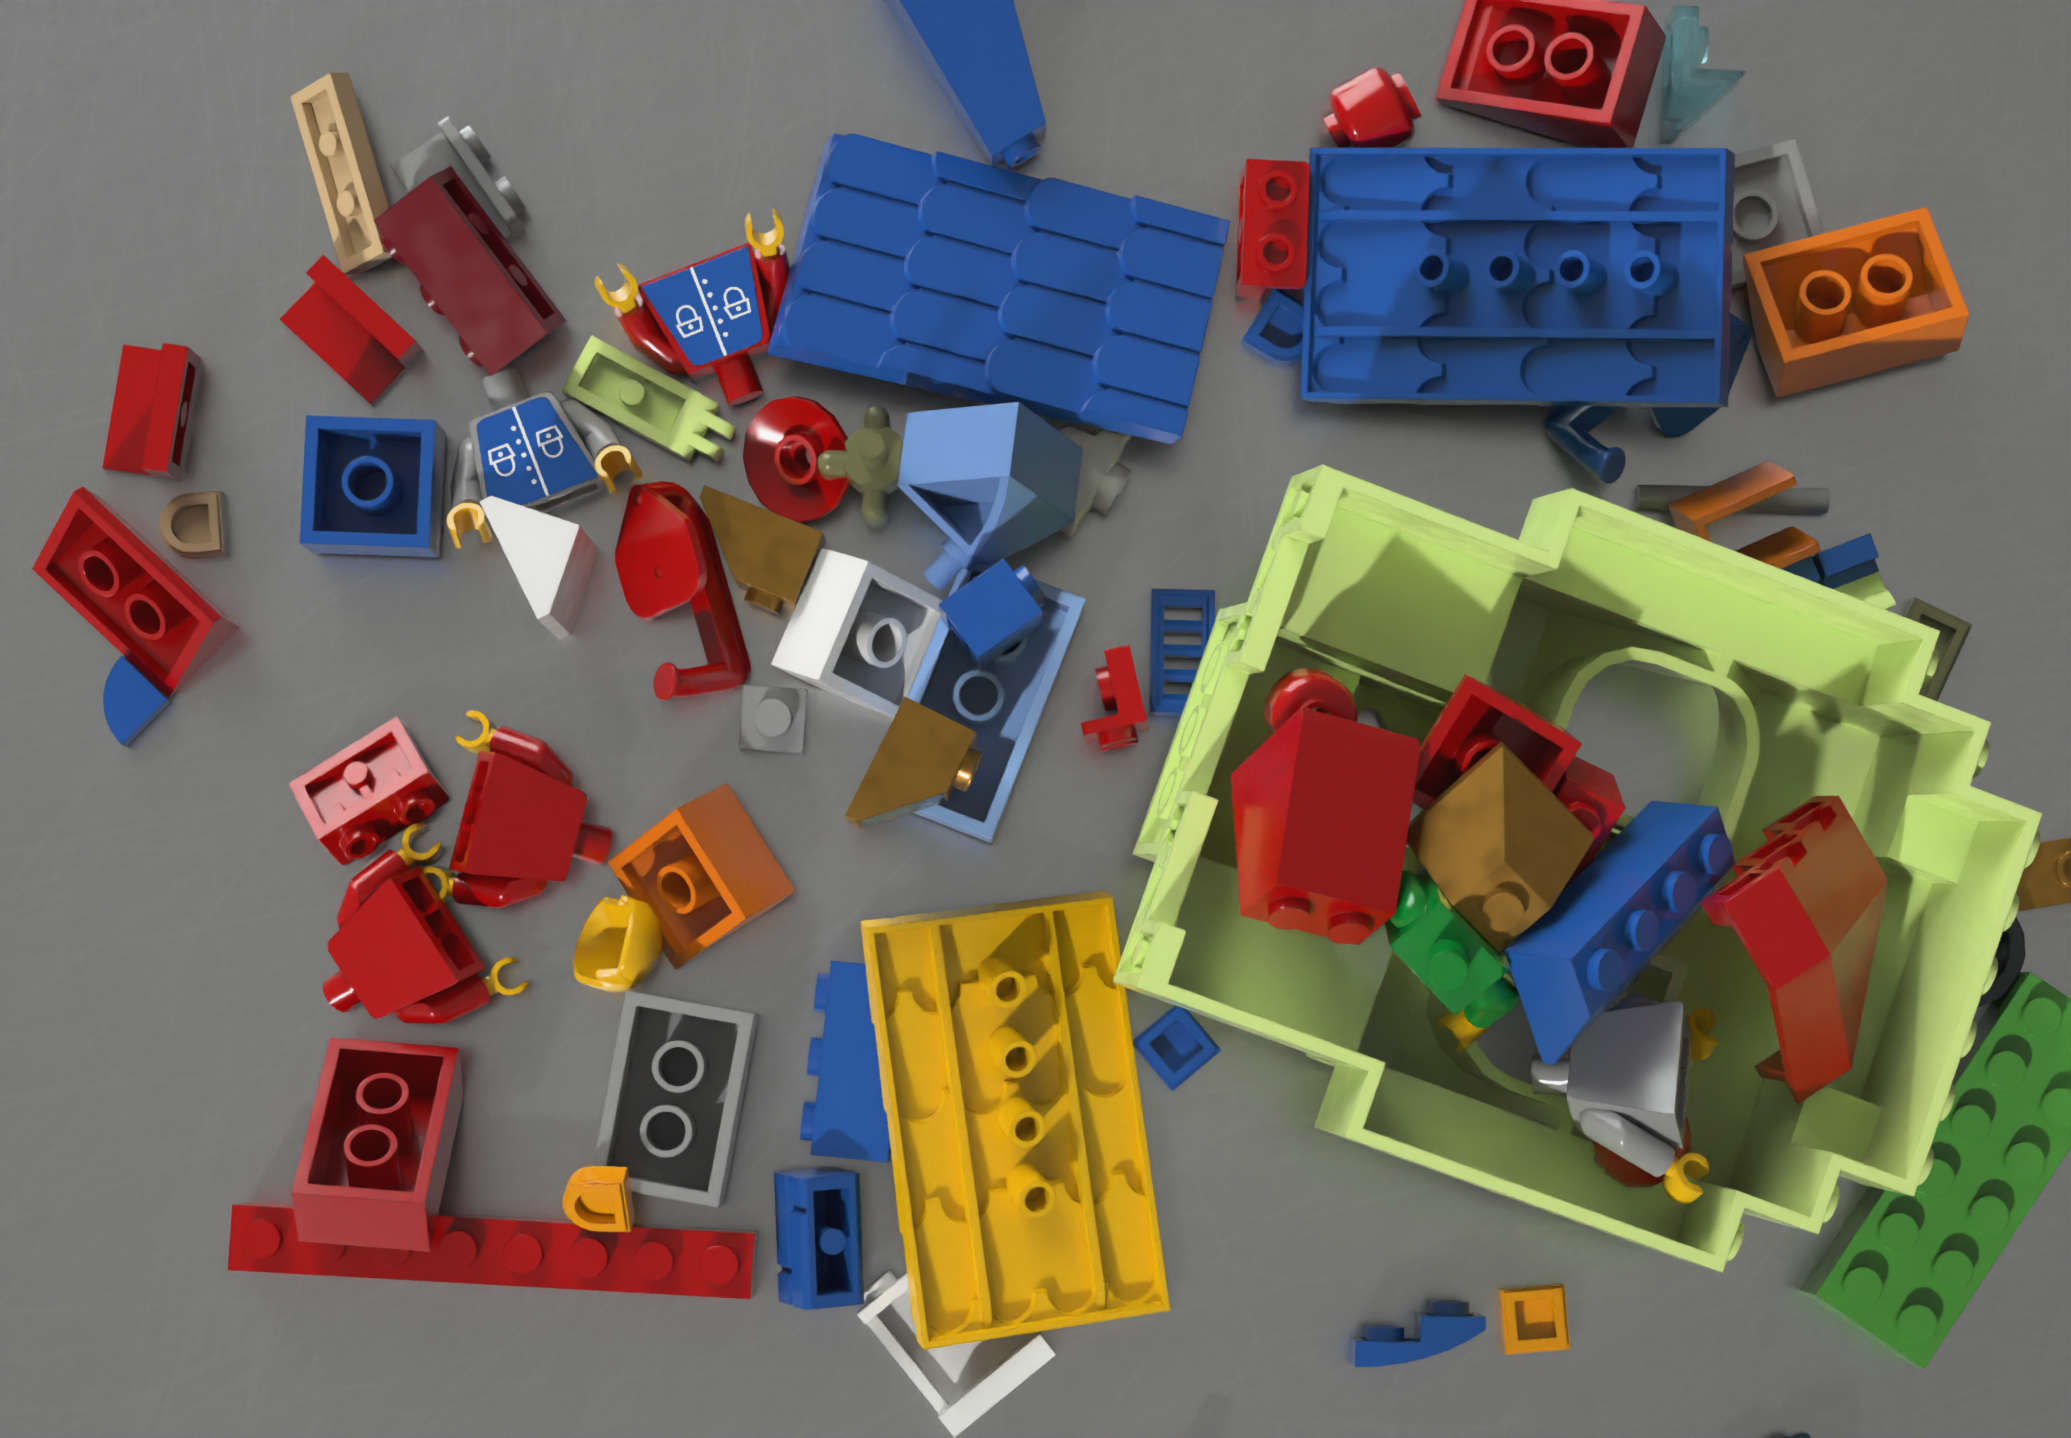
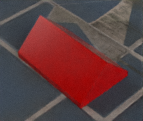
(131, 592)

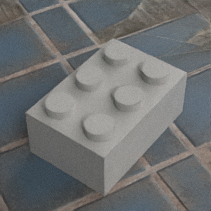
(676, 1097)

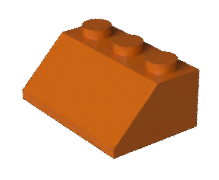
(1853, 302)

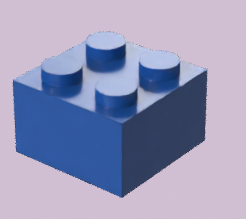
(372, 486)

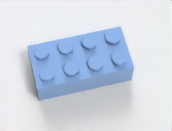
(997, 702)

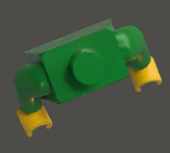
(1450, 959)

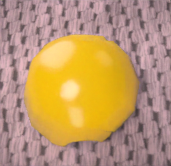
(618, 944)

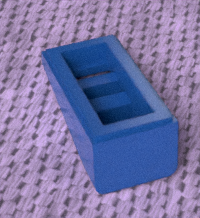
(1173, 704)

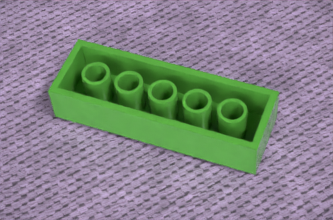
(1915, 1262)

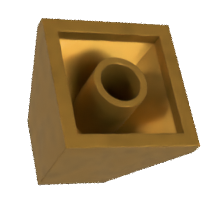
(1499, 846)

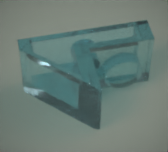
(1685, 89)

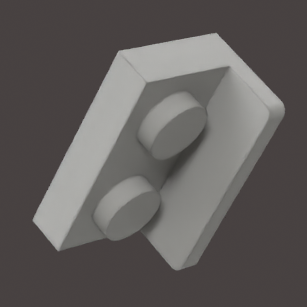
(464, 154)

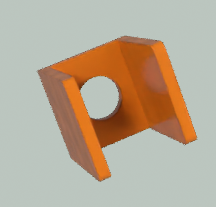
(1739, 492)

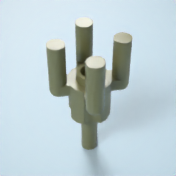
(869, 464)

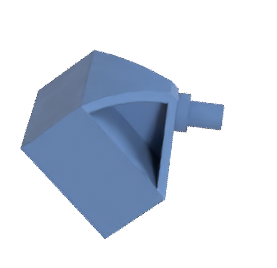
(988, 480)

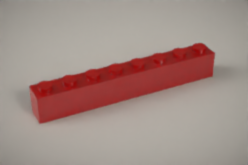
(513, 1254)

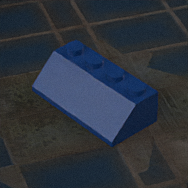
(1616, 919)

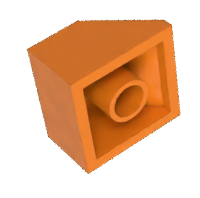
(702, 874)

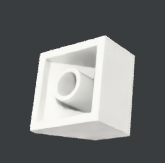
(858, 632)

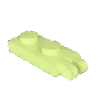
(646, 401)

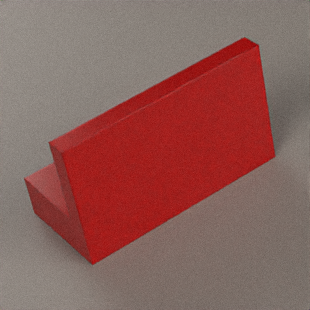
(351, 332)
(152, 411)

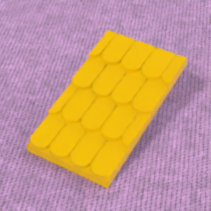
(1014, 1118)

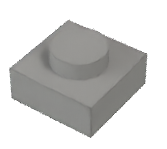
(773, 719)

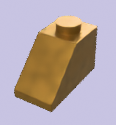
(763, 549)

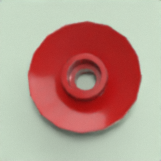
(778, 462)

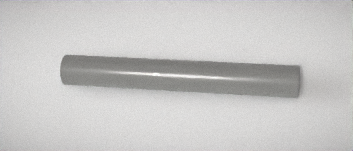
(1788, 501)

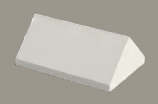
(548, 558)

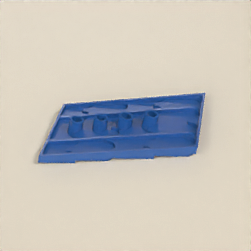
(1519, 276)
(1001, 287)

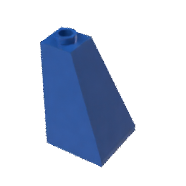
(981, 69)

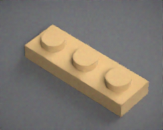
(343, 169)

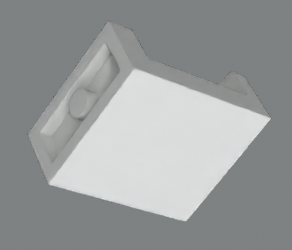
(958, 1378)

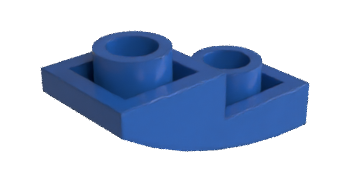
(1434, 1332)

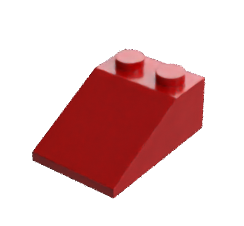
(1555, 67)

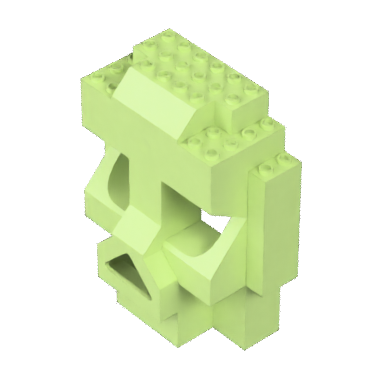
(1809, 705)

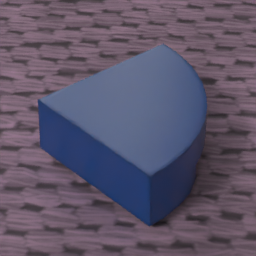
(130, 701)

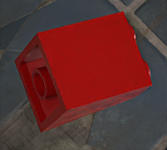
(1324, 825)

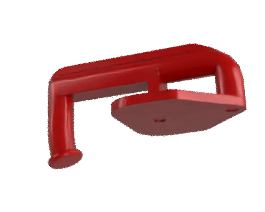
(672, 558)

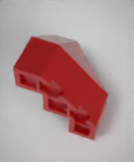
(1811, 925)

